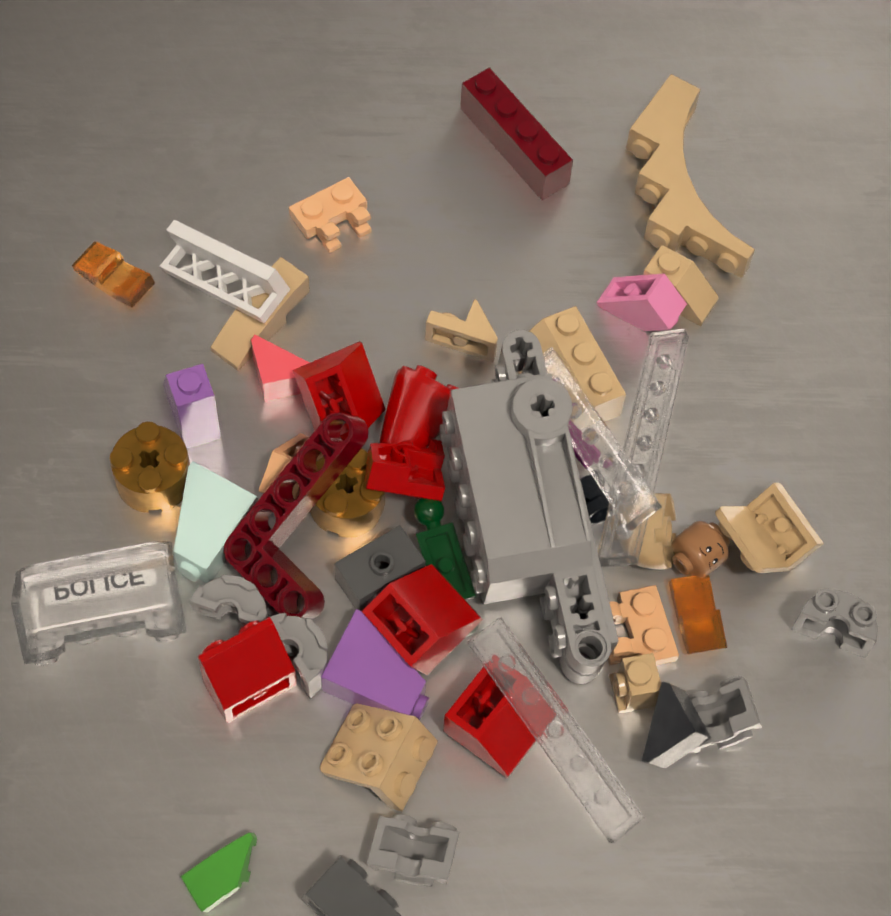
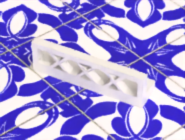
(226, 260)

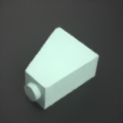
(207, 518)

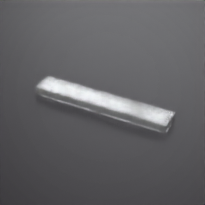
(602, 452)
(555, 730)

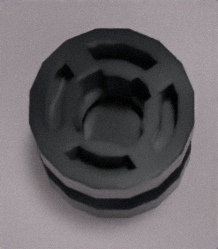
(595, 500)

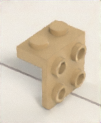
(769, 531)
(380, 753)

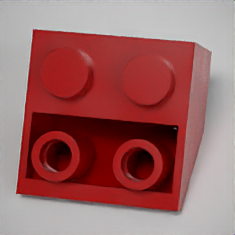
(340, 385)
(422, 617)
(247, 669)
(489, 725)

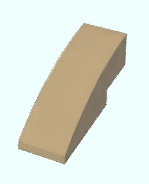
(234, 339)

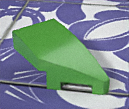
(220, 873)

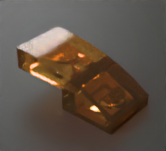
(112, 275)
(697, 615)

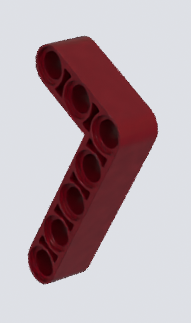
(290, 513)

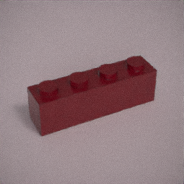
(516, 133)

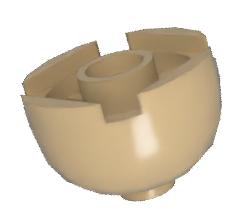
(658, 536)

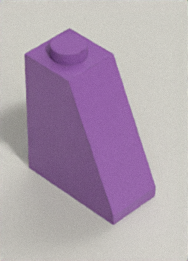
(193, 405)
(372, 672)

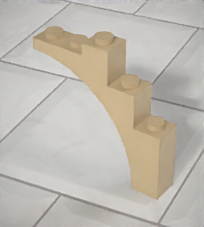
(665, 182)

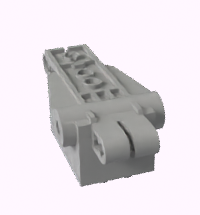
(528, 504)

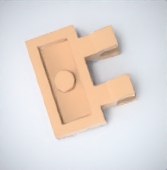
(329, 207)
(645, 625)

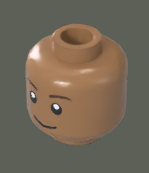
(700, 549)

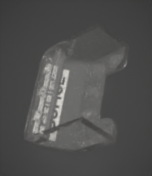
(95, 598)

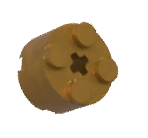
(150, 467)
(349, 513)

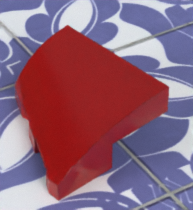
(406, 469)

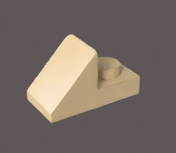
(470, 336)

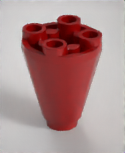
(415, 407)

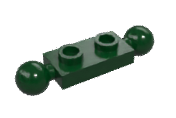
(442, 547)

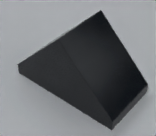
(674, 728)

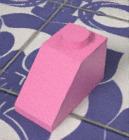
(643, 301)

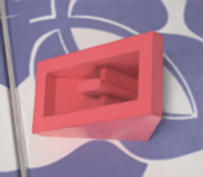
(275, 369)

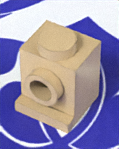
(636, 683)

